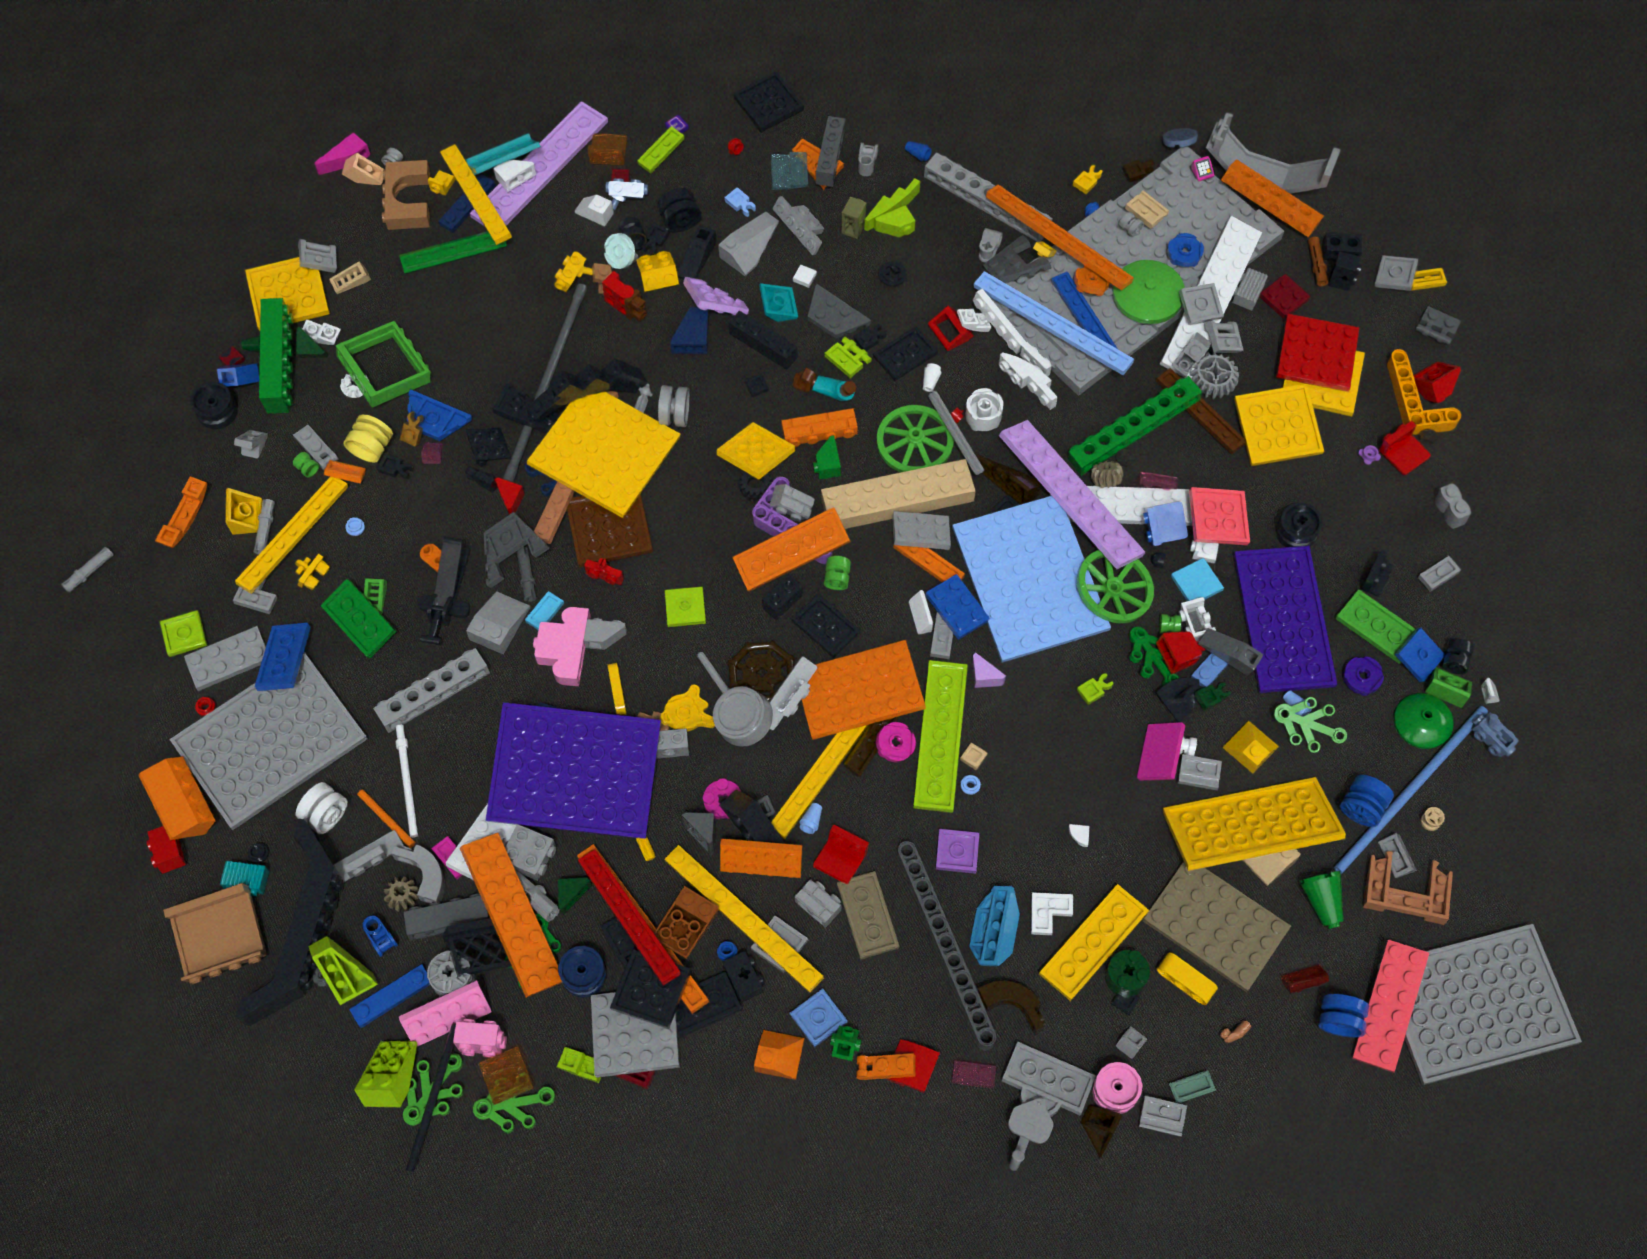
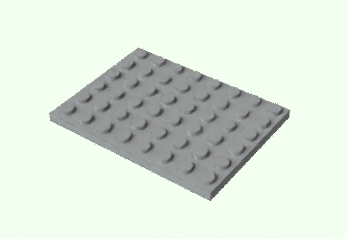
(267, 743)
(1487, 1006)

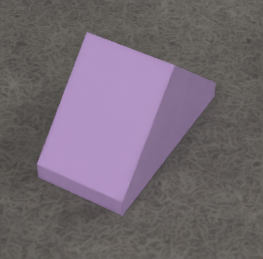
(986, 674)

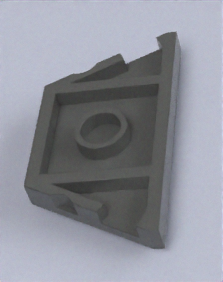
(833, 314)

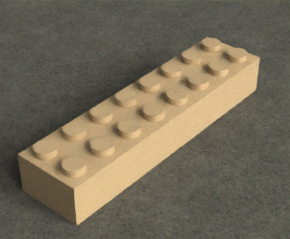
(902, 492)

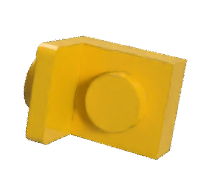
(441, 182)

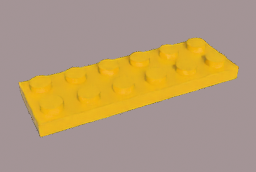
(1093, 942)

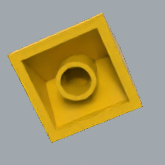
(242, 512)

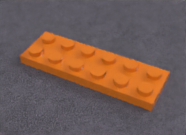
(791, 549)

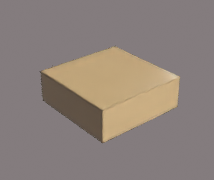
(973, 756)

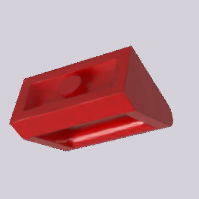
(949, 313)

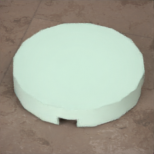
(619, 251)

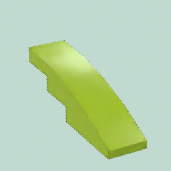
(898, 199)

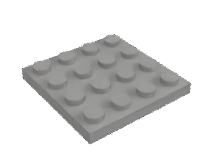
(629, 1044)

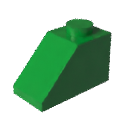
(827, 460)

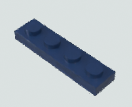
(462, 207)

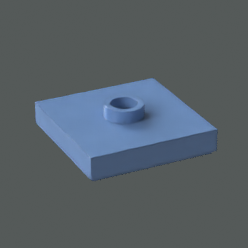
(818, 1017)

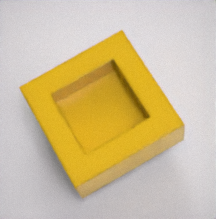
(1044, 249)

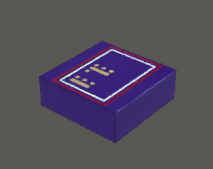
(678, 123)

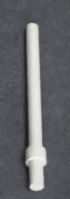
(402, 745)

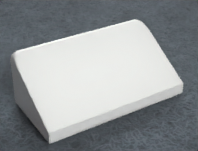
(921, 613)

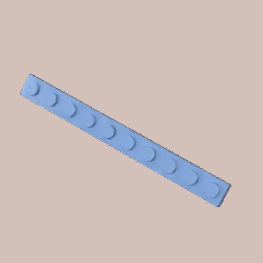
(1054, 323)

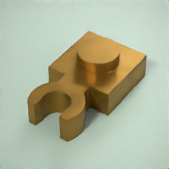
(411, 431)

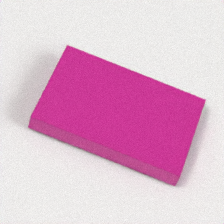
(1161, 751)

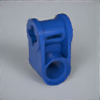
(381, 937)

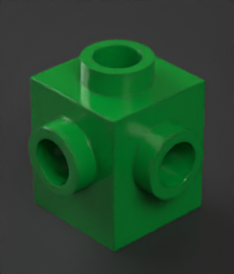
(845, 1043)

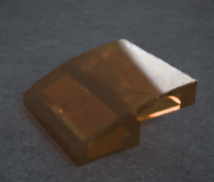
(506, 1075)

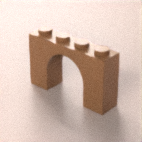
(397, 177)

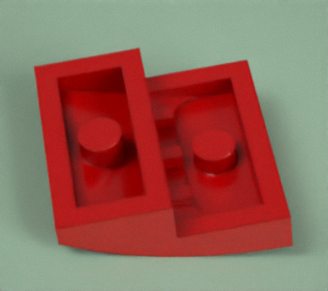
(924, 1065)

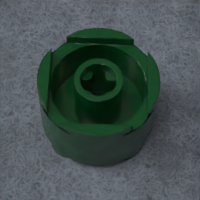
(1132, 963)

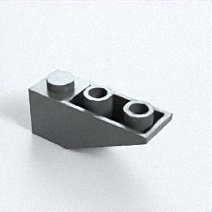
(1231, 650)

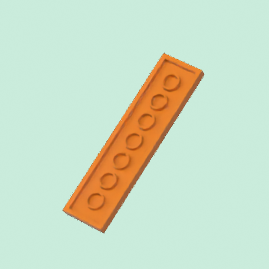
(511, 914)

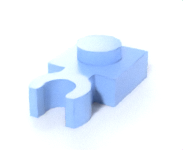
(739, 200)

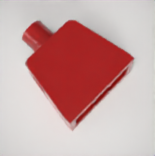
(1179, 650)

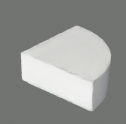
(1080, 834)

